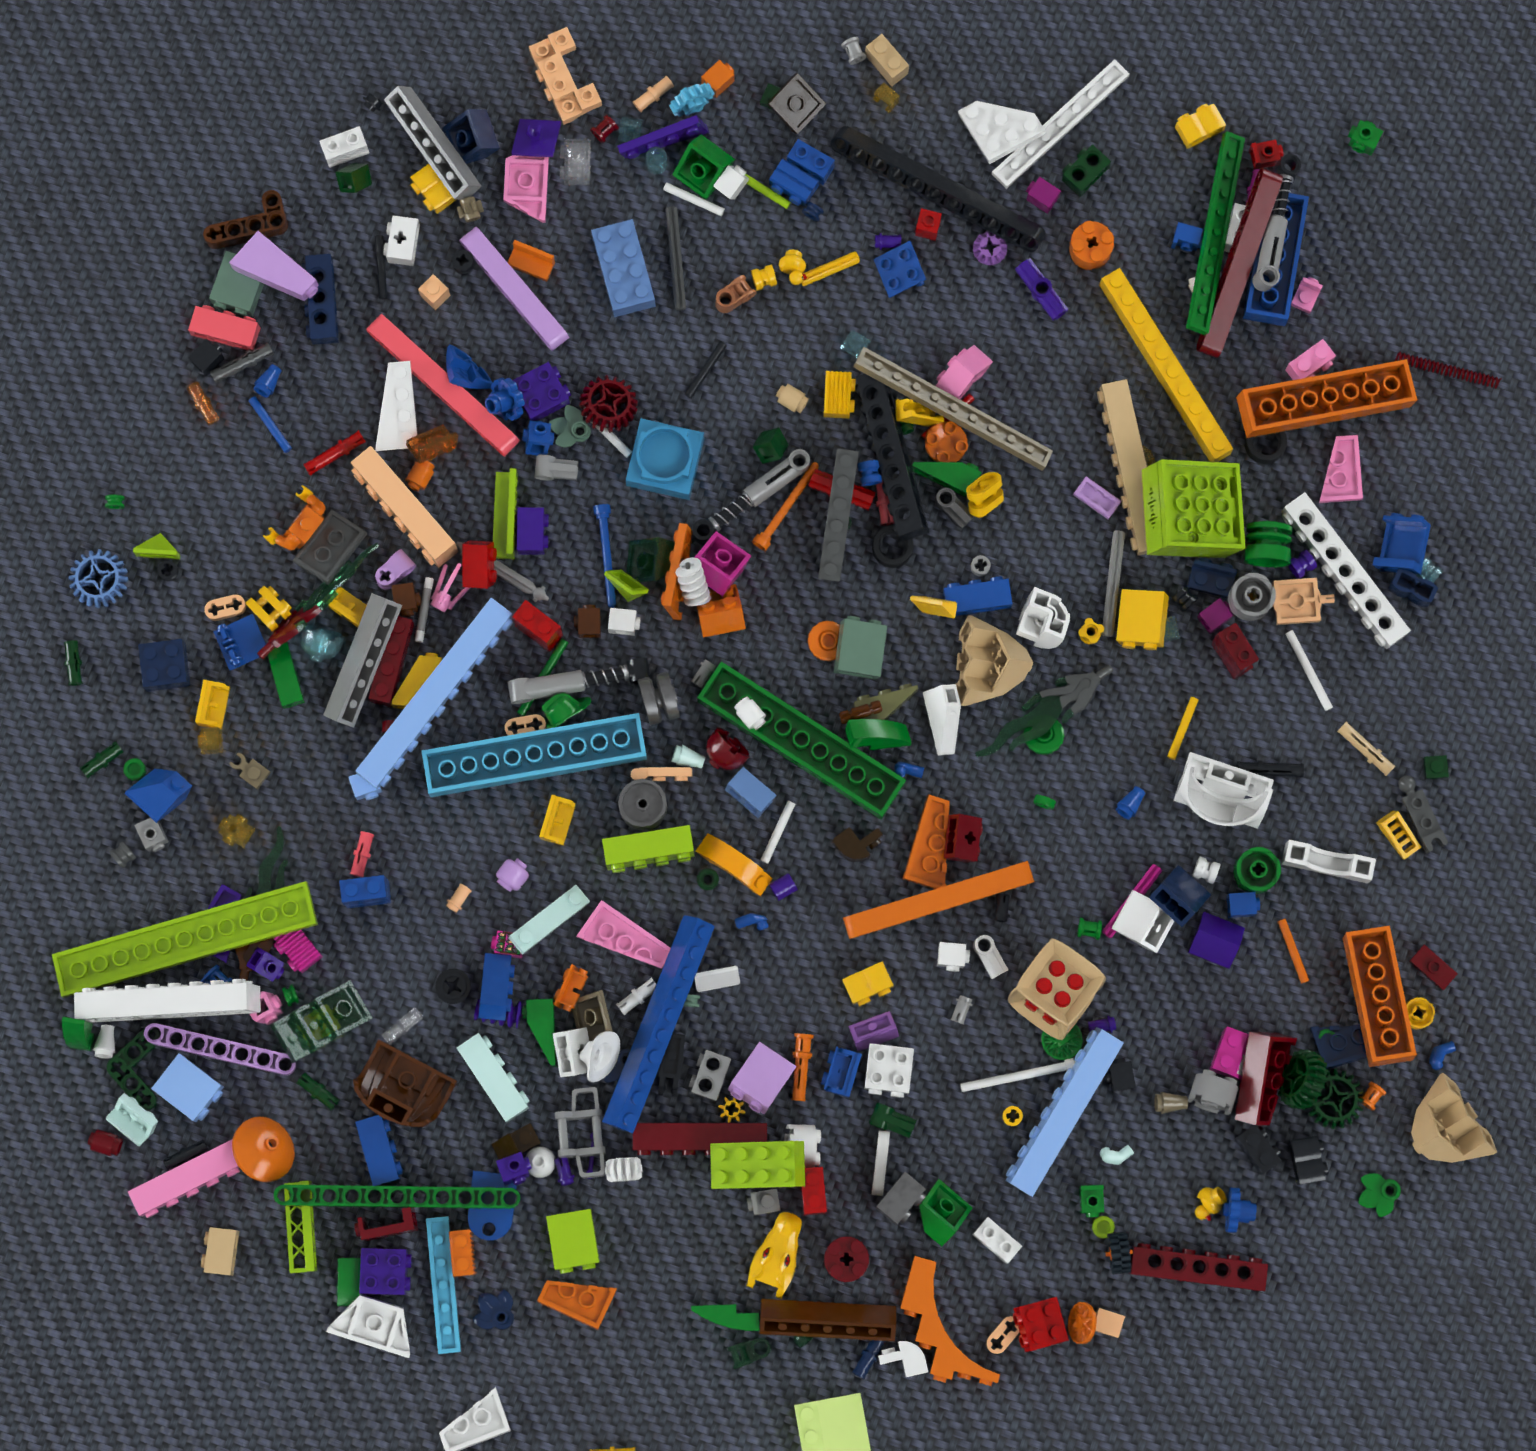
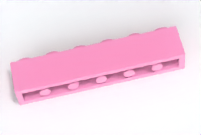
(184, 1180)

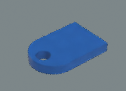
(500, 1218)

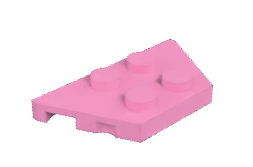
(527, 185)

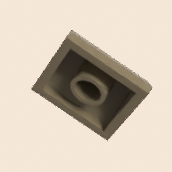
(592, 1013)

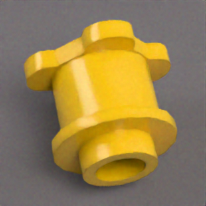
(1097, 629)

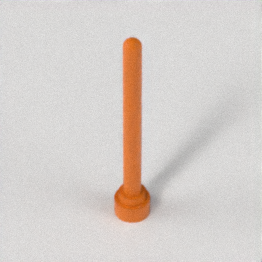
(763, 539)

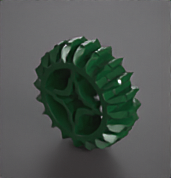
(1303, 1079)
(1331, 1088)

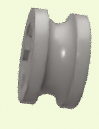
(986, 569)

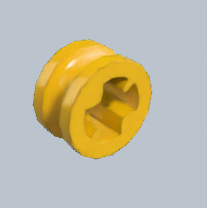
(1007, 1111)

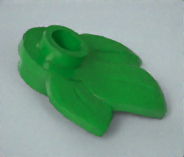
(1375, 1194)

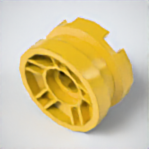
(1427, 1013)

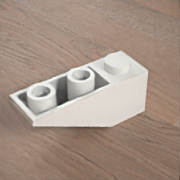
(943, 713)

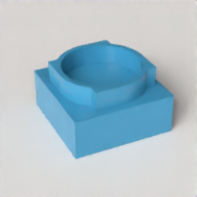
(665, 459)

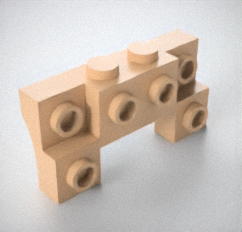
(559, 84)

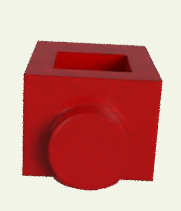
(1263, 160)

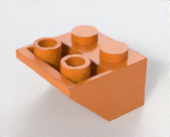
(721, 613)

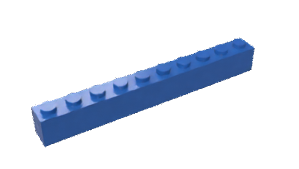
(658, 1024)

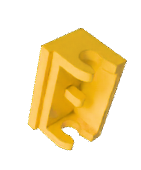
(915, 413)
(348, 606)
(212, 704)
(557, 820)

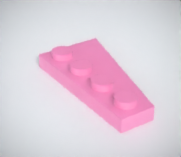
(618, 933)

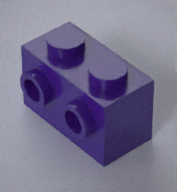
(531, 531)

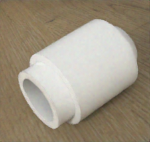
(750, 713)

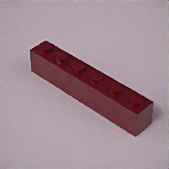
(693, 1136)

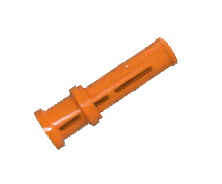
(801, 1055)

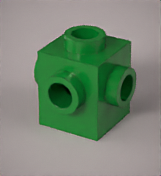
(1364, 137)

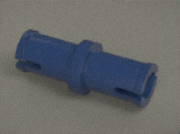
(868, 1356)

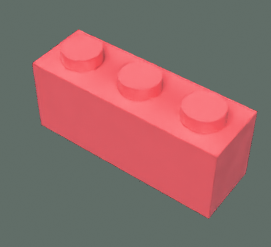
(224, 328)

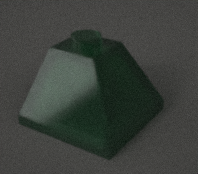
(649, 559)

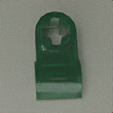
(747, 1352)

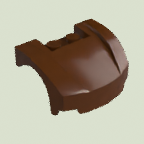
(402, 1087)

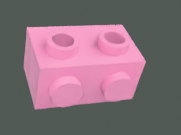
(1311, 361)

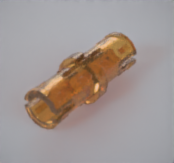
(202, 403)

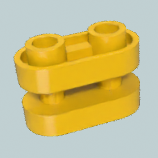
(985, 494)
(281, 608)

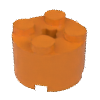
(1091, 233)

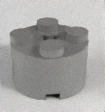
(1262, 592)
(1213, 1092)

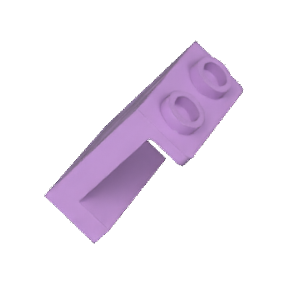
(761, 1078)

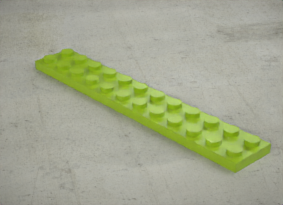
(185, 939)

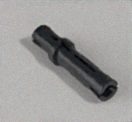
(1272, 769)

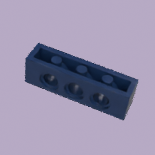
(328, 331)

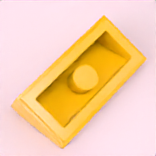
(935, 606)

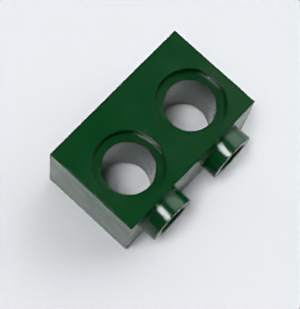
(1089, 173)

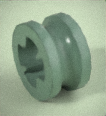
(691, 1001)

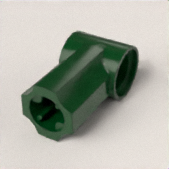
(887, 1119)

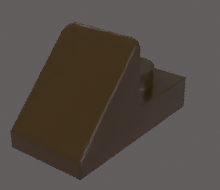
(516, 1142)

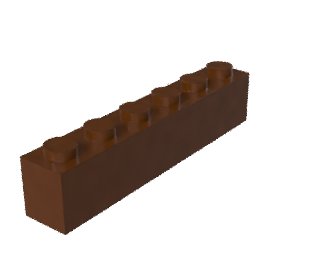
(828, 1320)

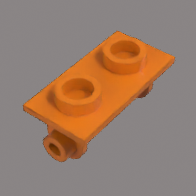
(565, 995)

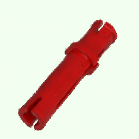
(335, 452)

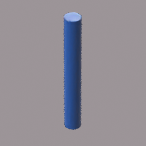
(270, 424)

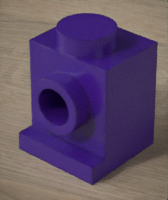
(261, 960)

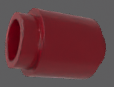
(105, 1143)

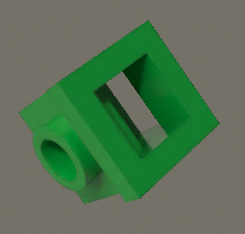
(1091, 1191)

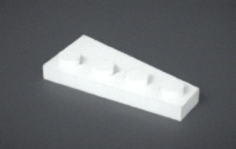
(398, 408)

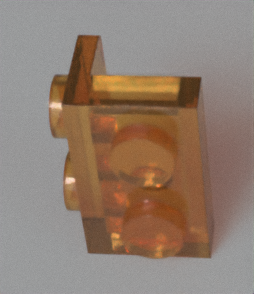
(432, 443)

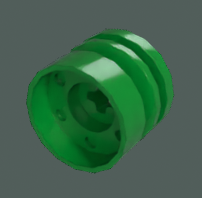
(1268, 544)

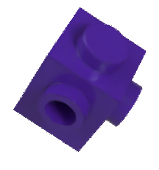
(514, 1169)

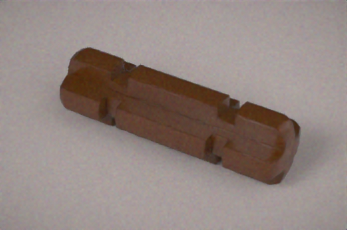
(860, 711)

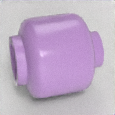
(512, 874)

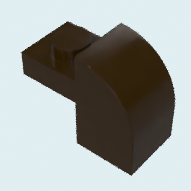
(854, 849)

